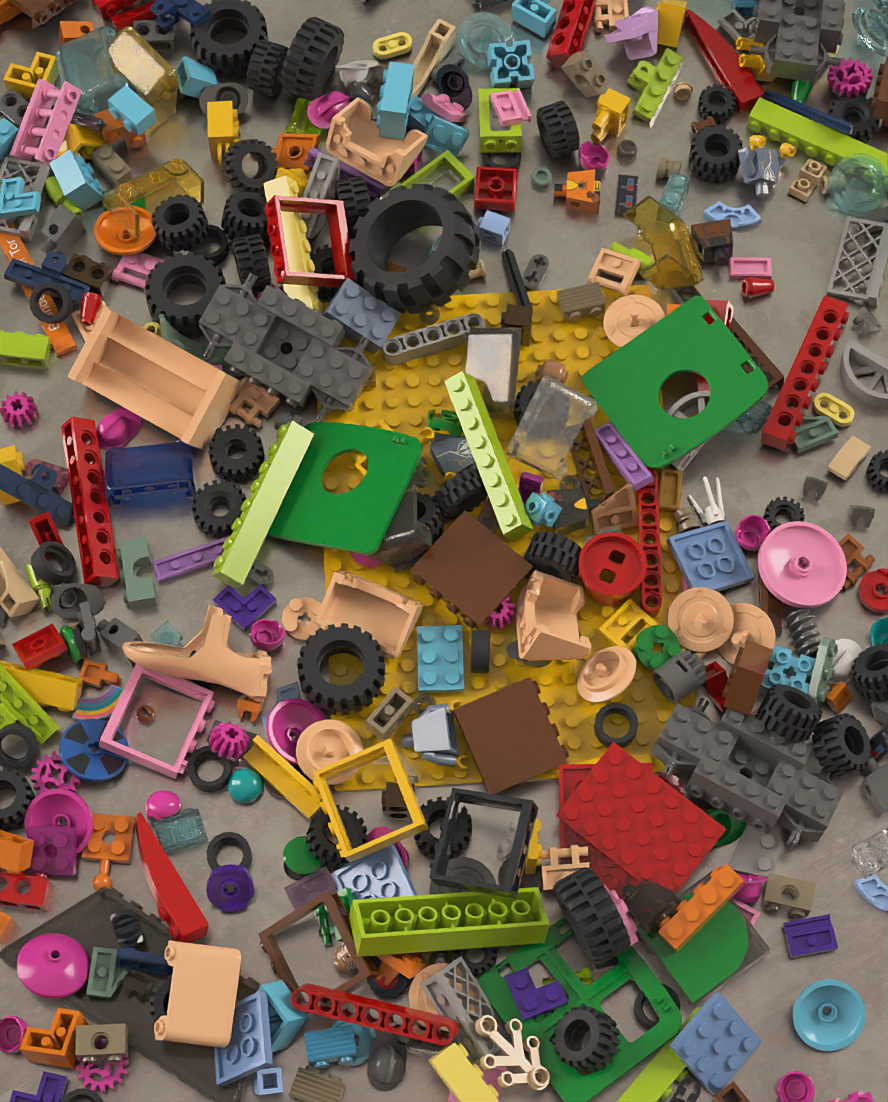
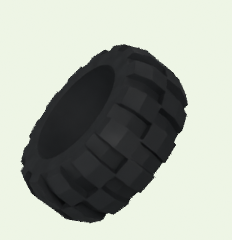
(393, 219)

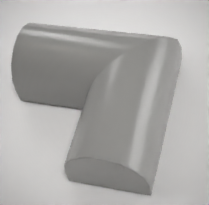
(736, 25)

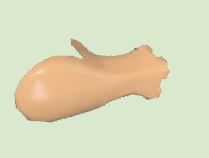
(211, 663)

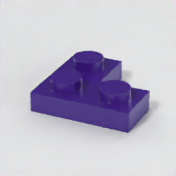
(247, 610)
(533, 1001)
(50, 1090)

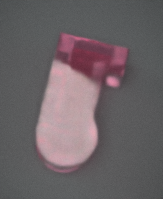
(62, 475)

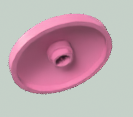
(802, 564)

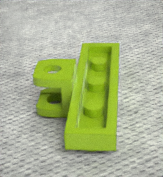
(653, 83)
(21, 706)

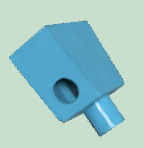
(194, 77)

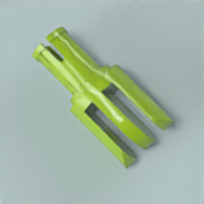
(56, 194)
(645, 260)
(40, 588)

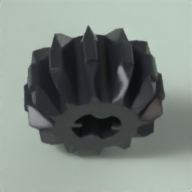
(126, 928)

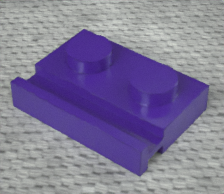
(810, 936)

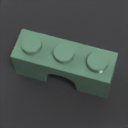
(139, 591)

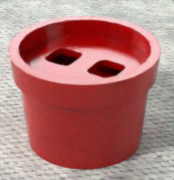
(629, 575)

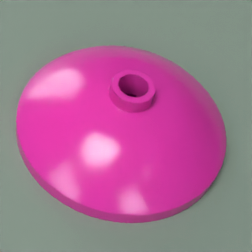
(288, 719)
(56, 804)
(49, 975)

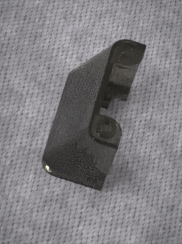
(494, 365)
(405, 534)

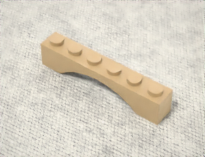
(435, 48)
(15, 593)

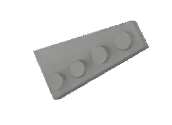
(757, 851)

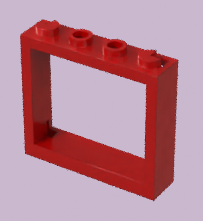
(338, 233)

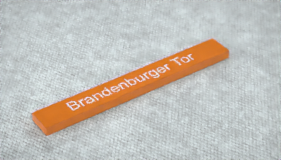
(58, 332)

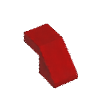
(716, 684)

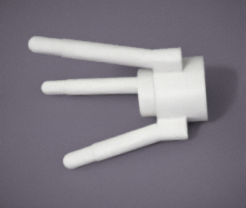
(713, 513)

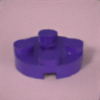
(232, 875)

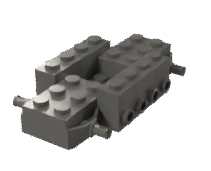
(797, 43)
(259, 330)
(742, 743)

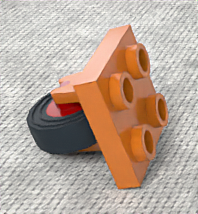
(395, 973)

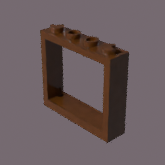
(340, 917)

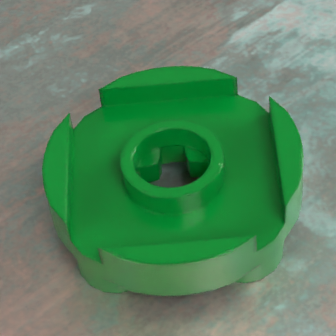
(446, 420)
(644, 646)

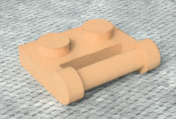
(617, 265)

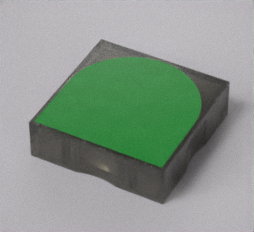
(713, 955)

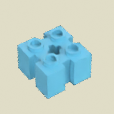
(518, 57)
(782, 664)

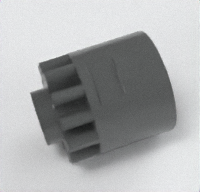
(680, 676)

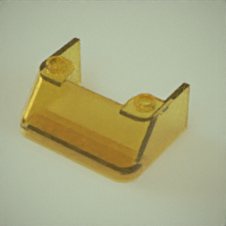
(145, 72)
(119, 198)
(671, 245)

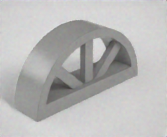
(320, 186)
(870, 364)
(677, 411)

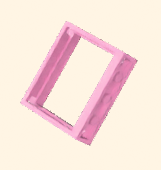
(178, 684)

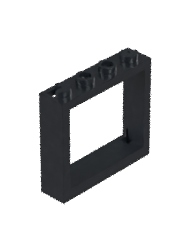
(519, 848)

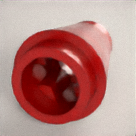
(755, 287)
(89, 308)

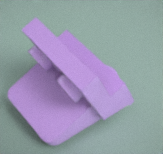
(637, 33)

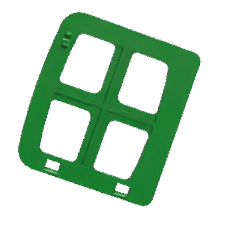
(631, 966)

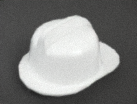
(355, 71)
(842, 663)

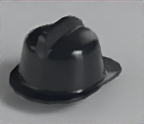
(455, 83)

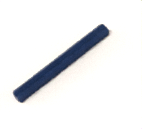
(809, 112)

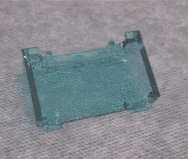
(88, 67)

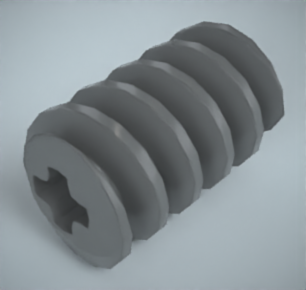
(803, 632)

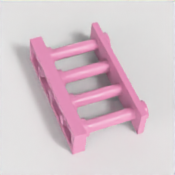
(35, 118)

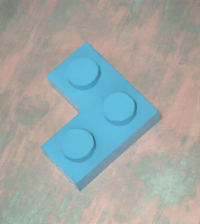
(15, 202)

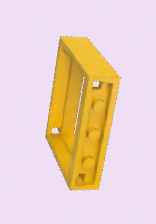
(329, 807)

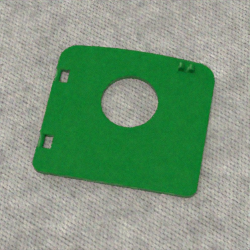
(631, 380)
(354, 518)

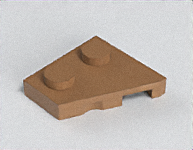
(615, 511)

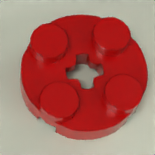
(868, 594)

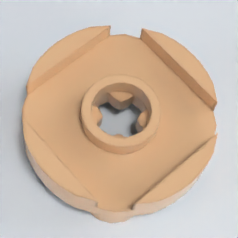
(295, 610)

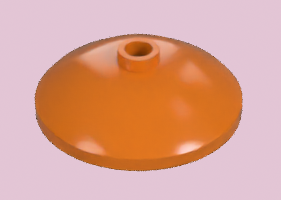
(118, 240)

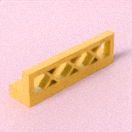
(283, 777)

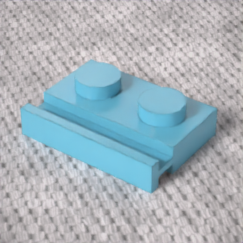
(445, 136)

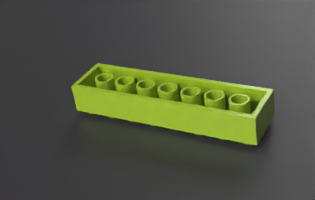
(447, 922)

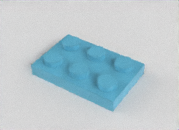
(440, 659)

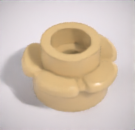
(682, 91)

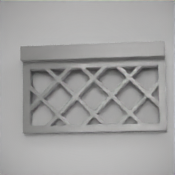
(28, 222)
(879, 269)
(446, 1002)

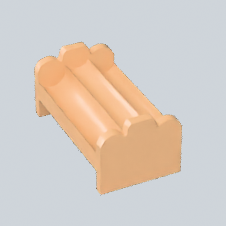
(155, 379)

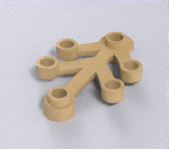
(514, 1054)

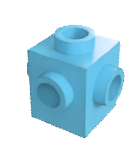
(542, 509)

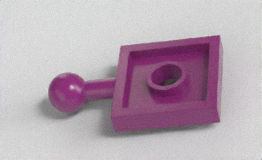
(63, 839)

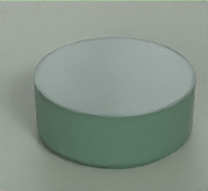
(541, 178)

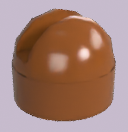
(142, 718)

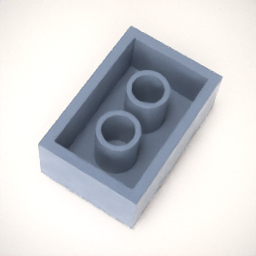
(362, 315)

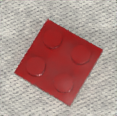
(40, 647)

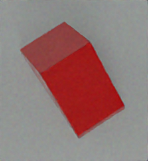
(44, 529)

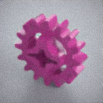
(850, 77)
(47, 781)
(93, 1070)

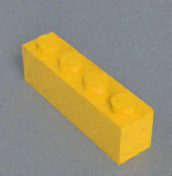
(47, 687)

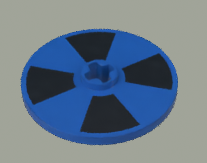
(77, 755)

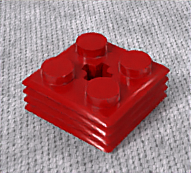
(492, 177)

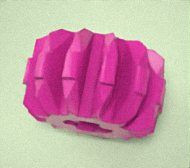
(25, 407)
(505, 614)
(228, 740)

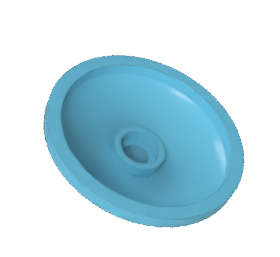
(837, 1026)

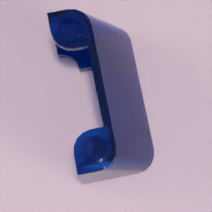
(149, 471)

